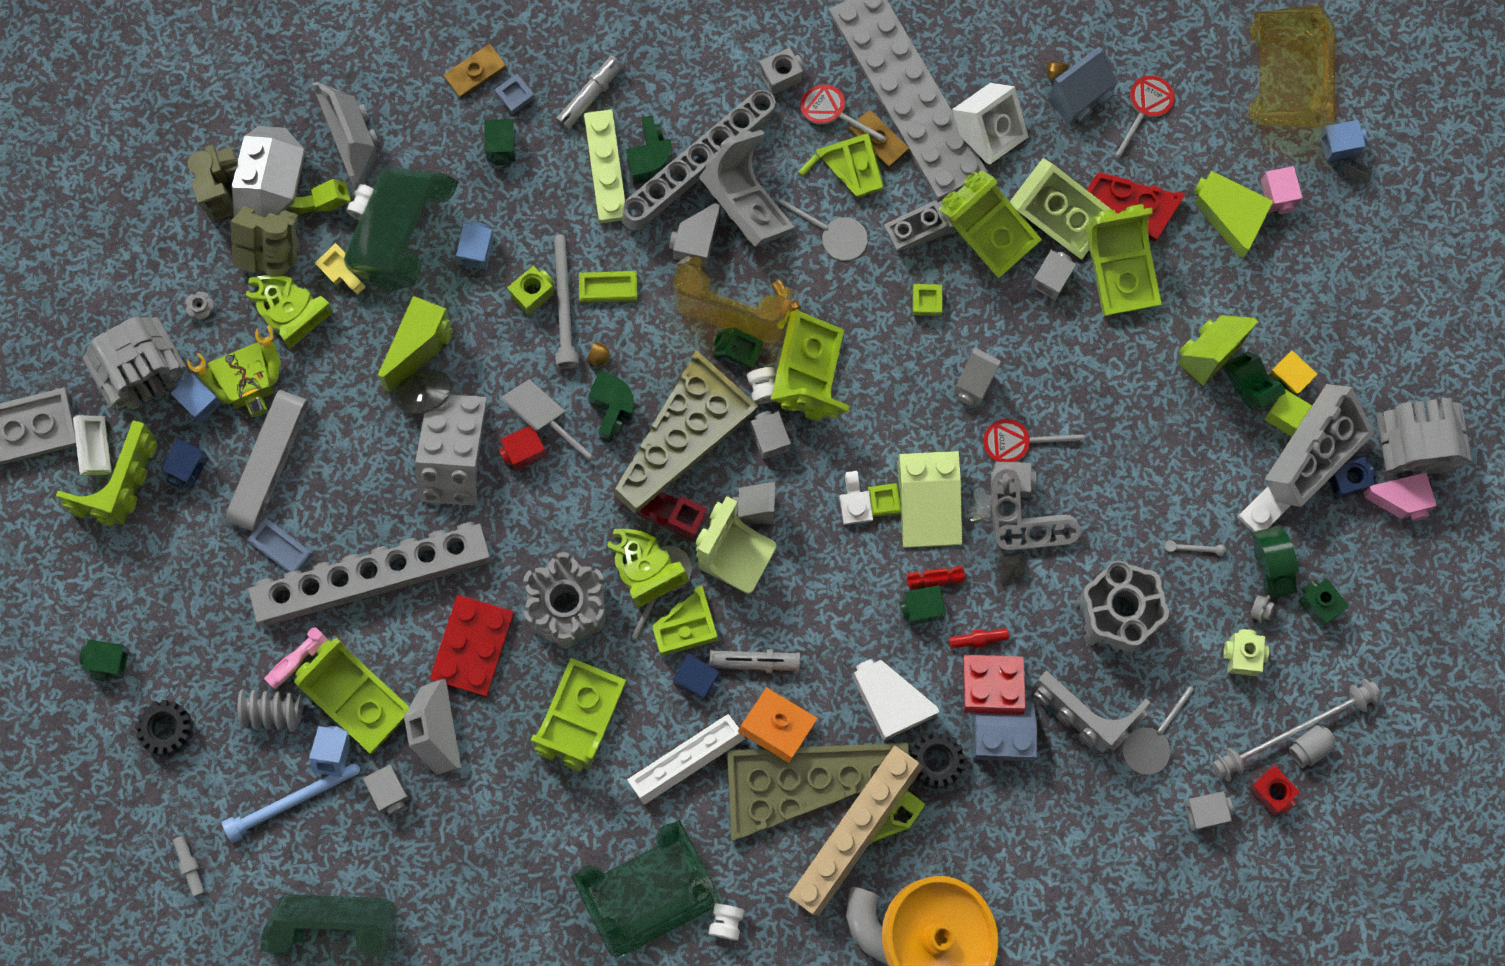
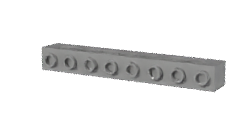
(265, 591)

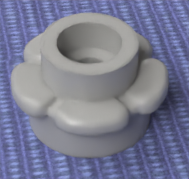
(202, 312)
(1262, 608)

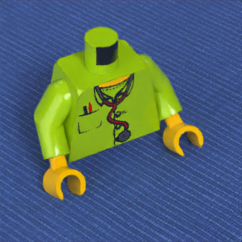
(243, 375)

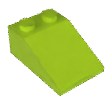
(416, 341)
(1215, 346)

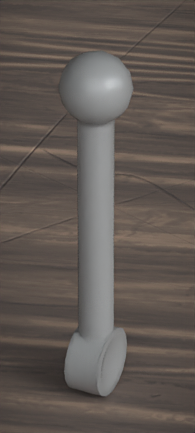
(1171, 546)

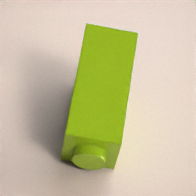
(1232, 210)

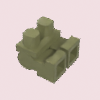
(214, 178)
(264, 242)

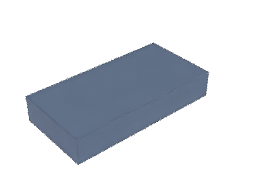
(279, 546)

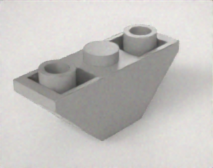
(432, 728)

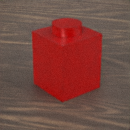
(522, 448)

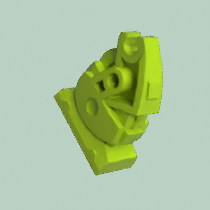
(291, 310)
(648, 568)

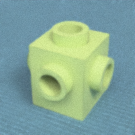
(1246, 663)

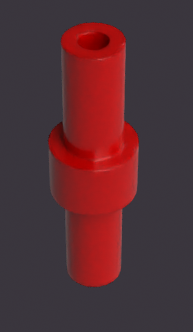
(978, 638)

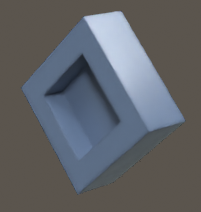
(514, 94)

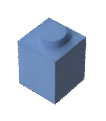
(1343, 140)
(475, 245)
(195, 397)
(330, 751)

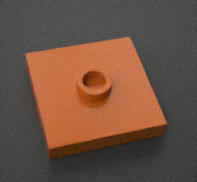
(777, 725)

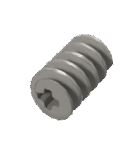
(269, 711)

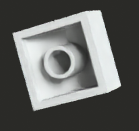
(991, 121)

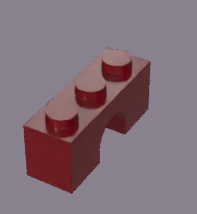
(674, 514)

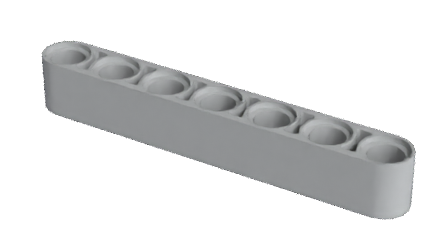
(688, 168)

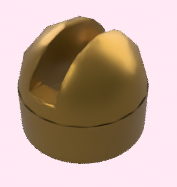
(1056, 68)
(599, 354)

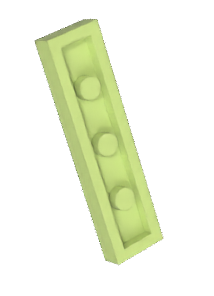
(605, 165)

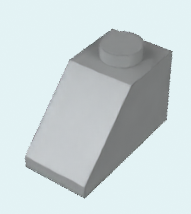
(696, 235)
(976, 377)
(756, 503)

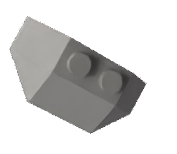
(349, 131)
(267, 171)

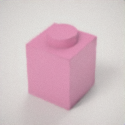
(1283, 189)

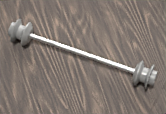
(1358, 696)

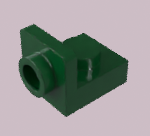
(737, 347)

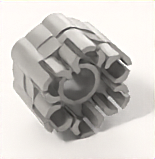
(129, 357)
(1423, 443)
(562, 577)
(1105, 625)

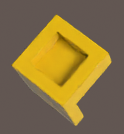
(1293, 372)

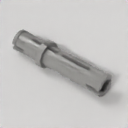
(597, 83)
(791, 662)

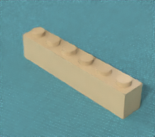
(856, 831)

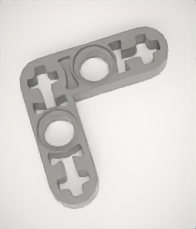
(1013, 520)

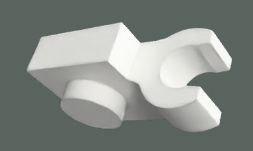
(855, 504)

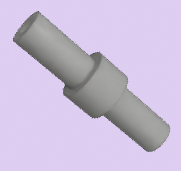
(188, 866)

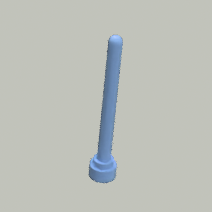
(237, 827)

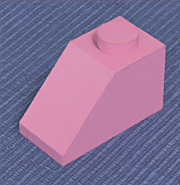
(1404, 497)

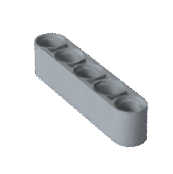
(267, 460)

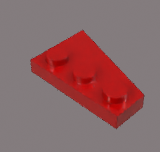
(1122, 193)

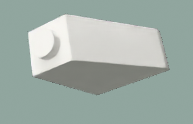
(891, 699)

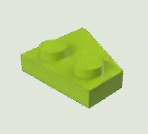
(855, 164)
(686, 625)

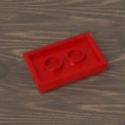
(472, 645)

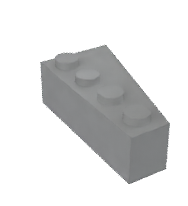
(1320, 446)

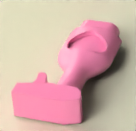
(291, 662)

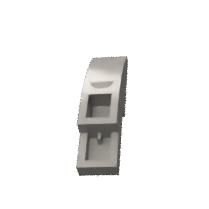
(918, 226)

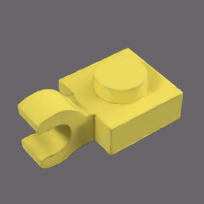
(334, 267)

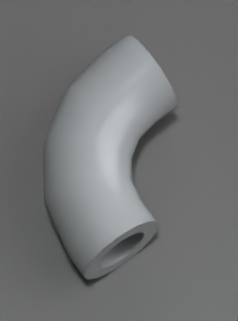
(864, 922)

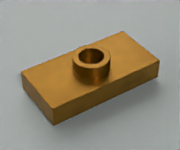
(474, 71)
(886, 151)

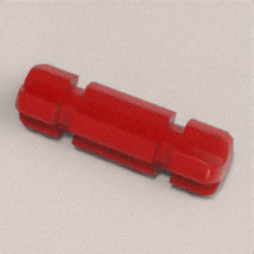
(935, 577)

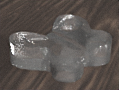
(981, 508)

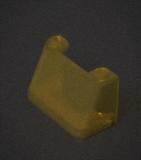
(1295, 67)
(693, 300)

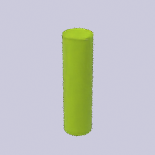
(808, 165)

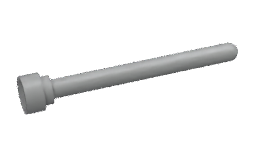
(566, 355)

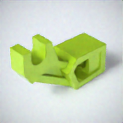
(322, 198)
(891, 827)

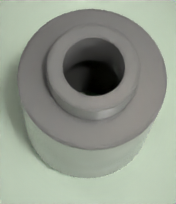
(1312, 746)

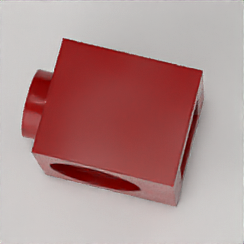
(1261, 787)

